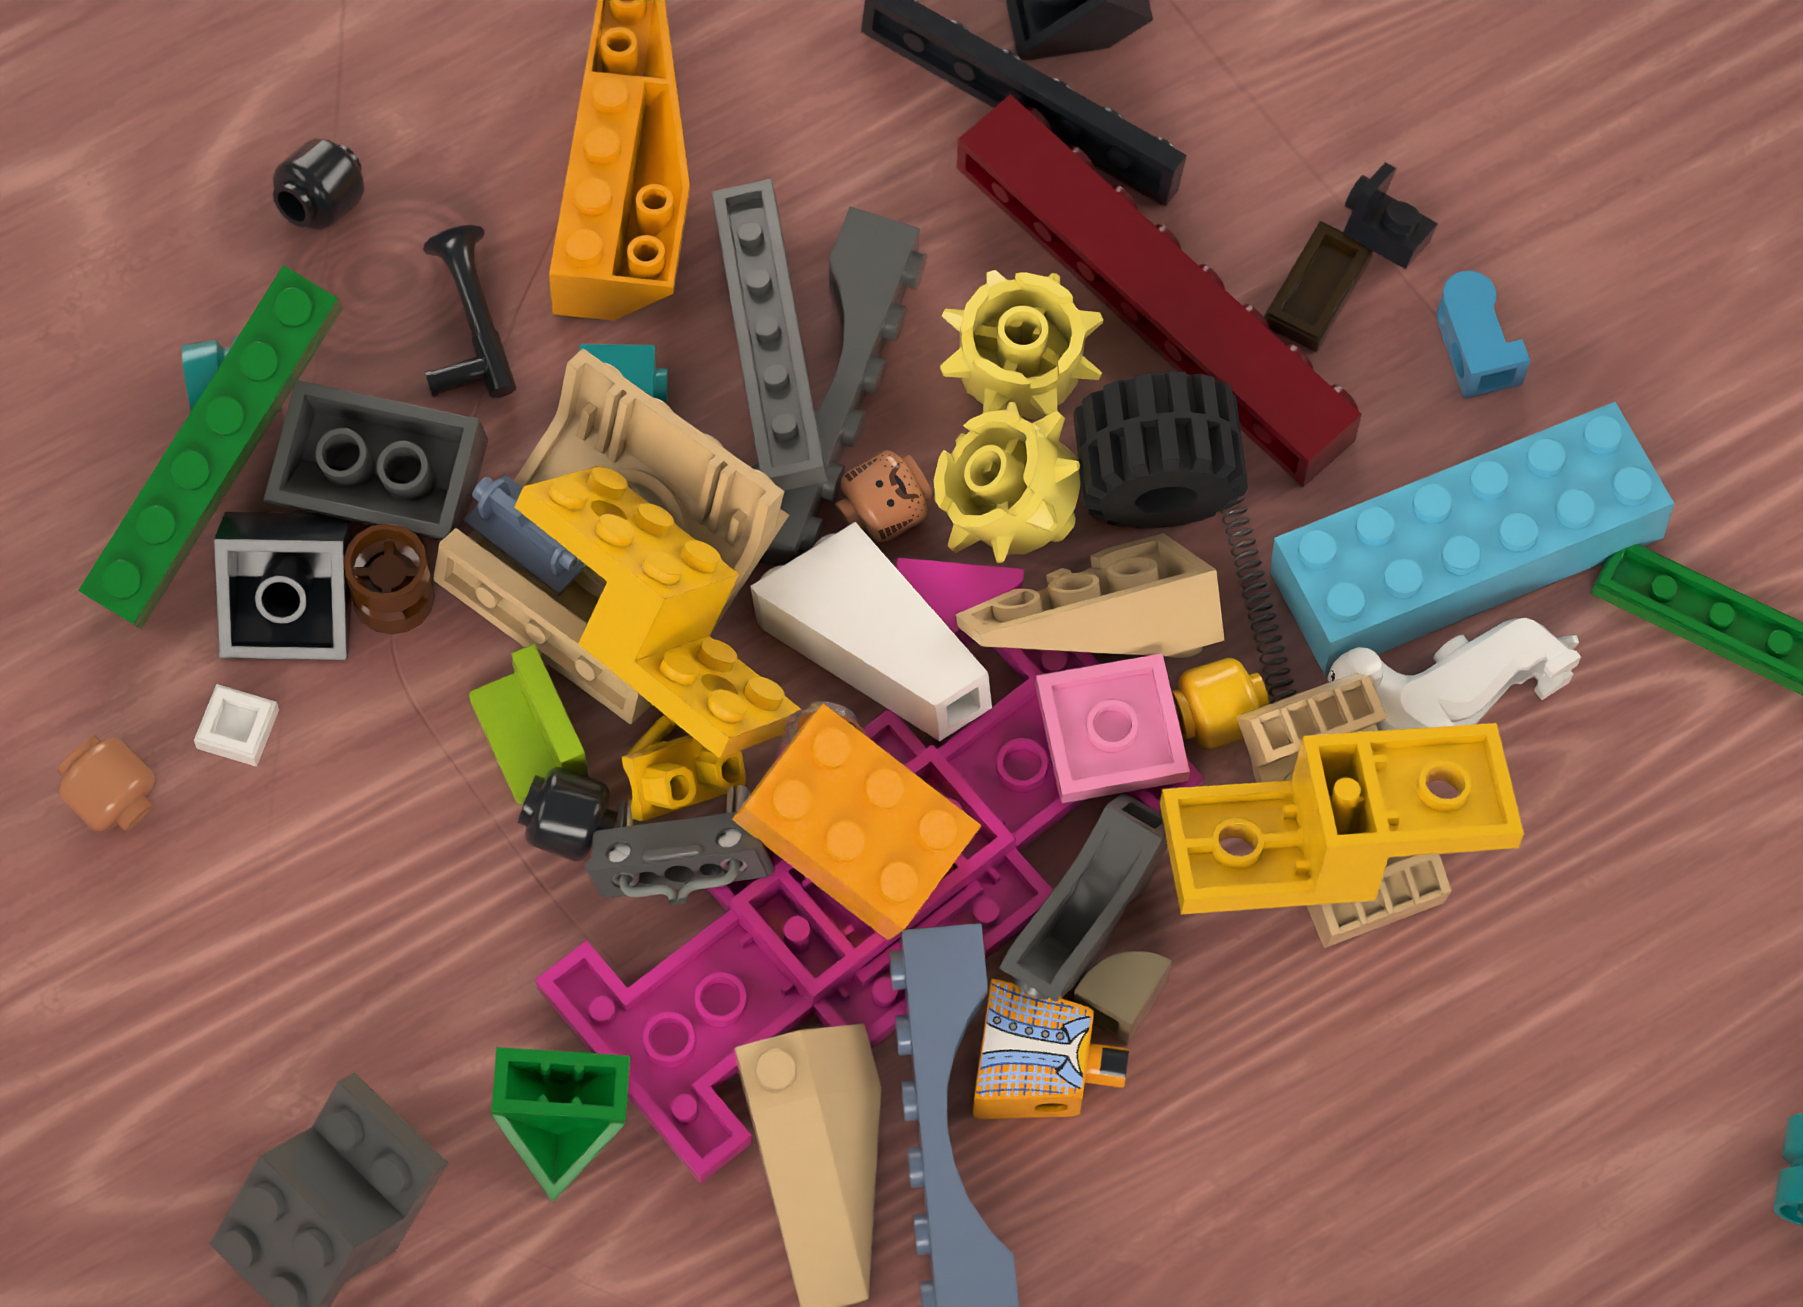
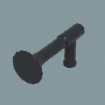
(456, 249)

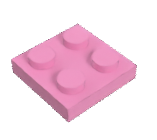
(1112, 728)

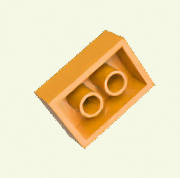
(856, 822)

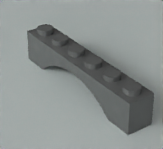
(868, 279)

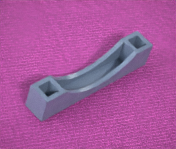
(943, 993)

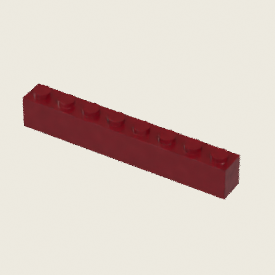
(1157, 287)

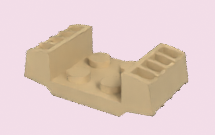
(1273, 743)

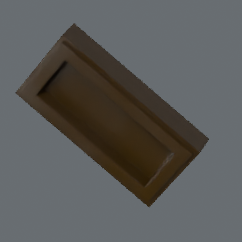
(1317, 286)

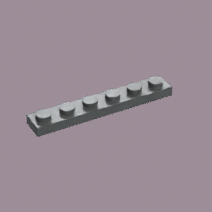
(769, 336)

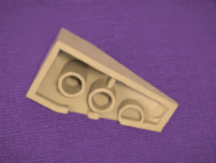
(1131, 602)
(817, 1135)

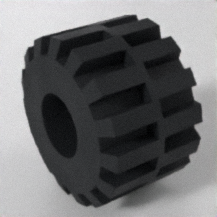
(1160, 450)

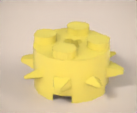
(1021, 344)
(1008, 483)

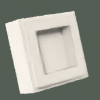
(236, 725)

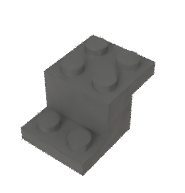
(329, 1200)

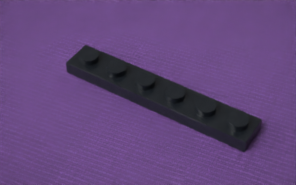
(995, 73)

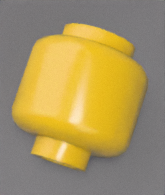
(1213, 698)

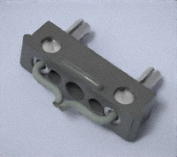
(676, 854)

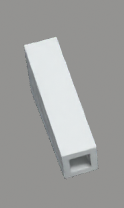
(873, 631)

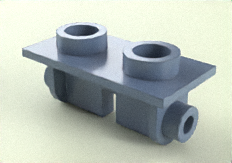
(518, 536)

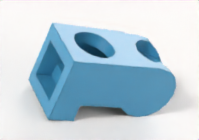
(1475, 338)

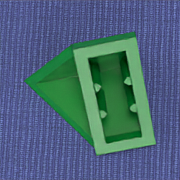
(559, 1108)

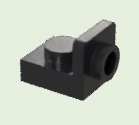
(1384, 223)

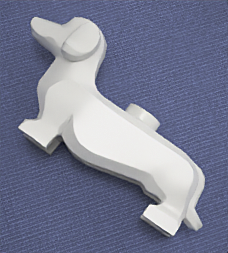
(1466, 675)

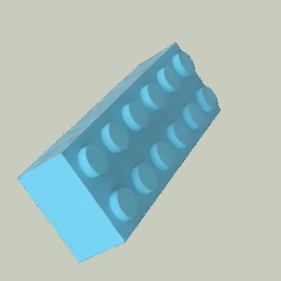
(1471, 536)

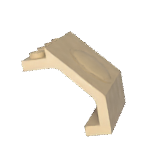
(666, 463)

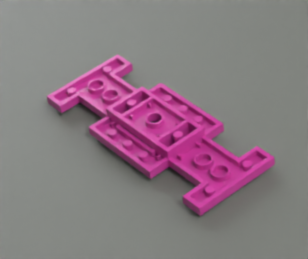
(800, 952)

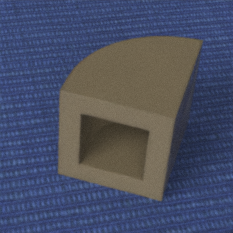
(1123, 991)

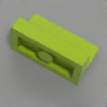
(527, 724)

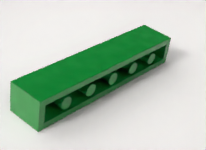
(211, 447)

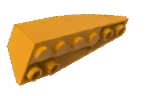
(624, 171)

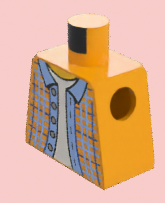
(1039, 1057)

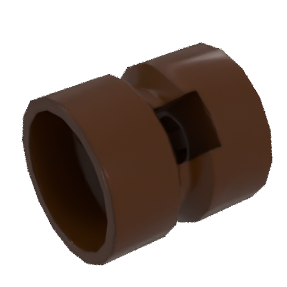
(389, 578)

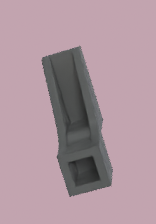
(1089, 901)

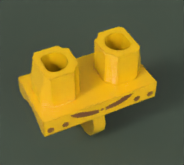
(678, 776)

